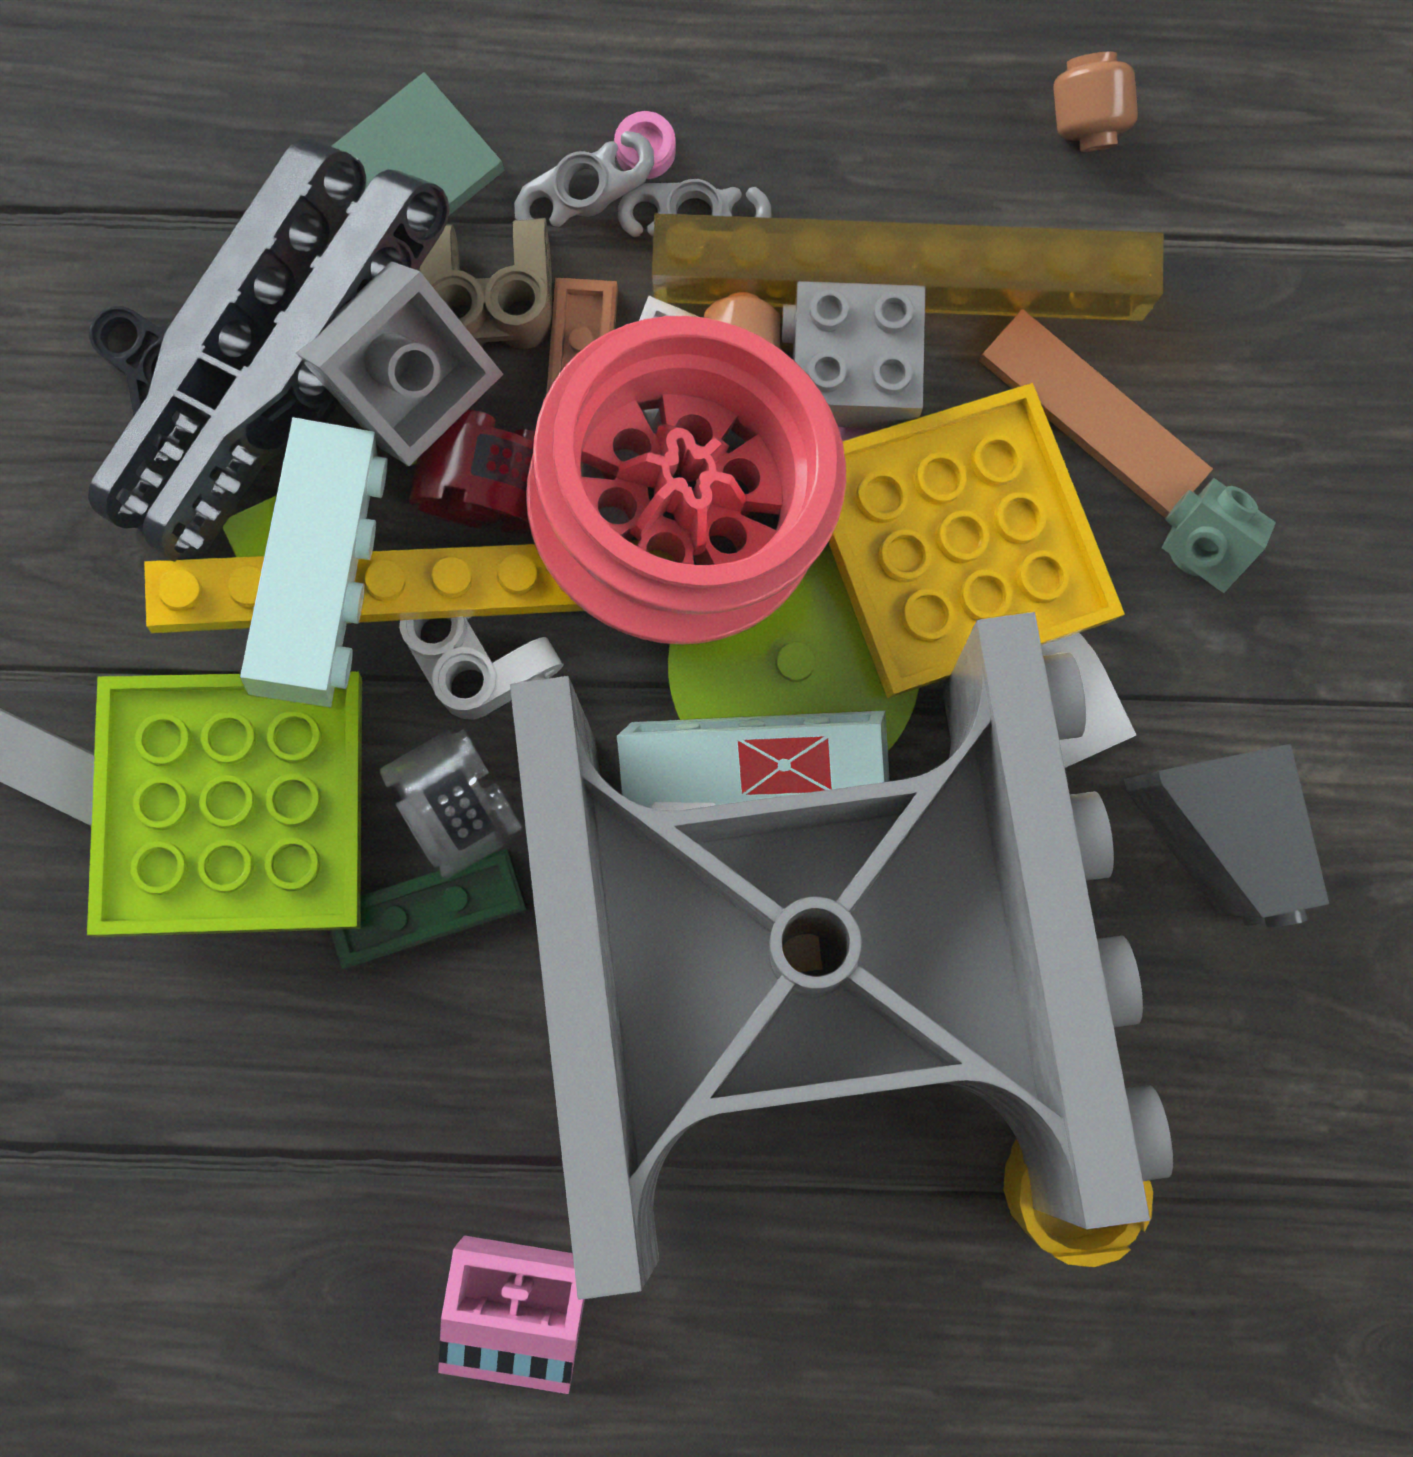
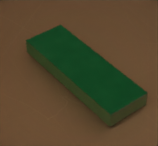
(431, 909)

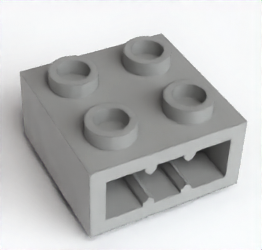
(861, 348)

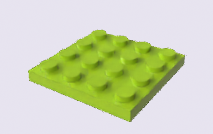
(223, 809)

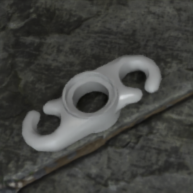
(612, 181)
(670, 196)

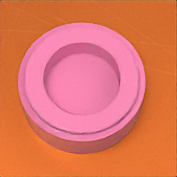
(660, 136)

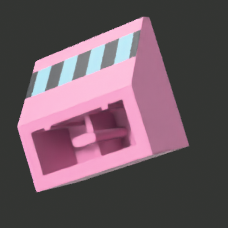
(510, 1315)

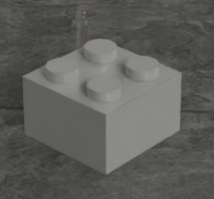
(400, 362)

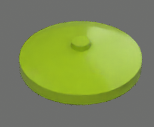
(791, 663)

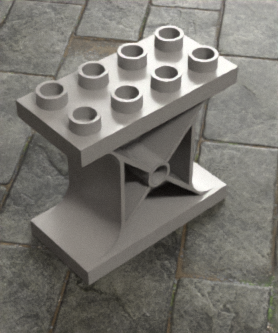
(949, 931)

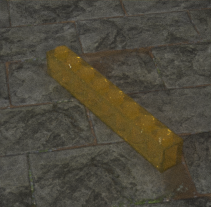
(959, 265)

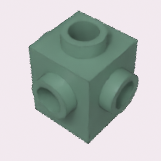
(1217, 533)

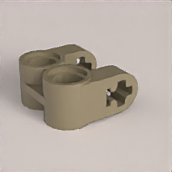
(491, 297)

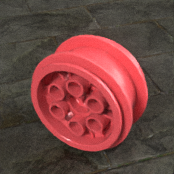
(704, 383)

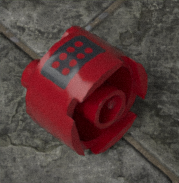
(476, 475)

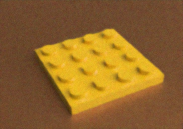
(962, 526)

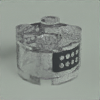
(448, 804)

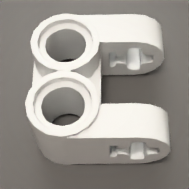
(464, 652)

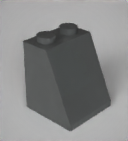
(1239, 833)

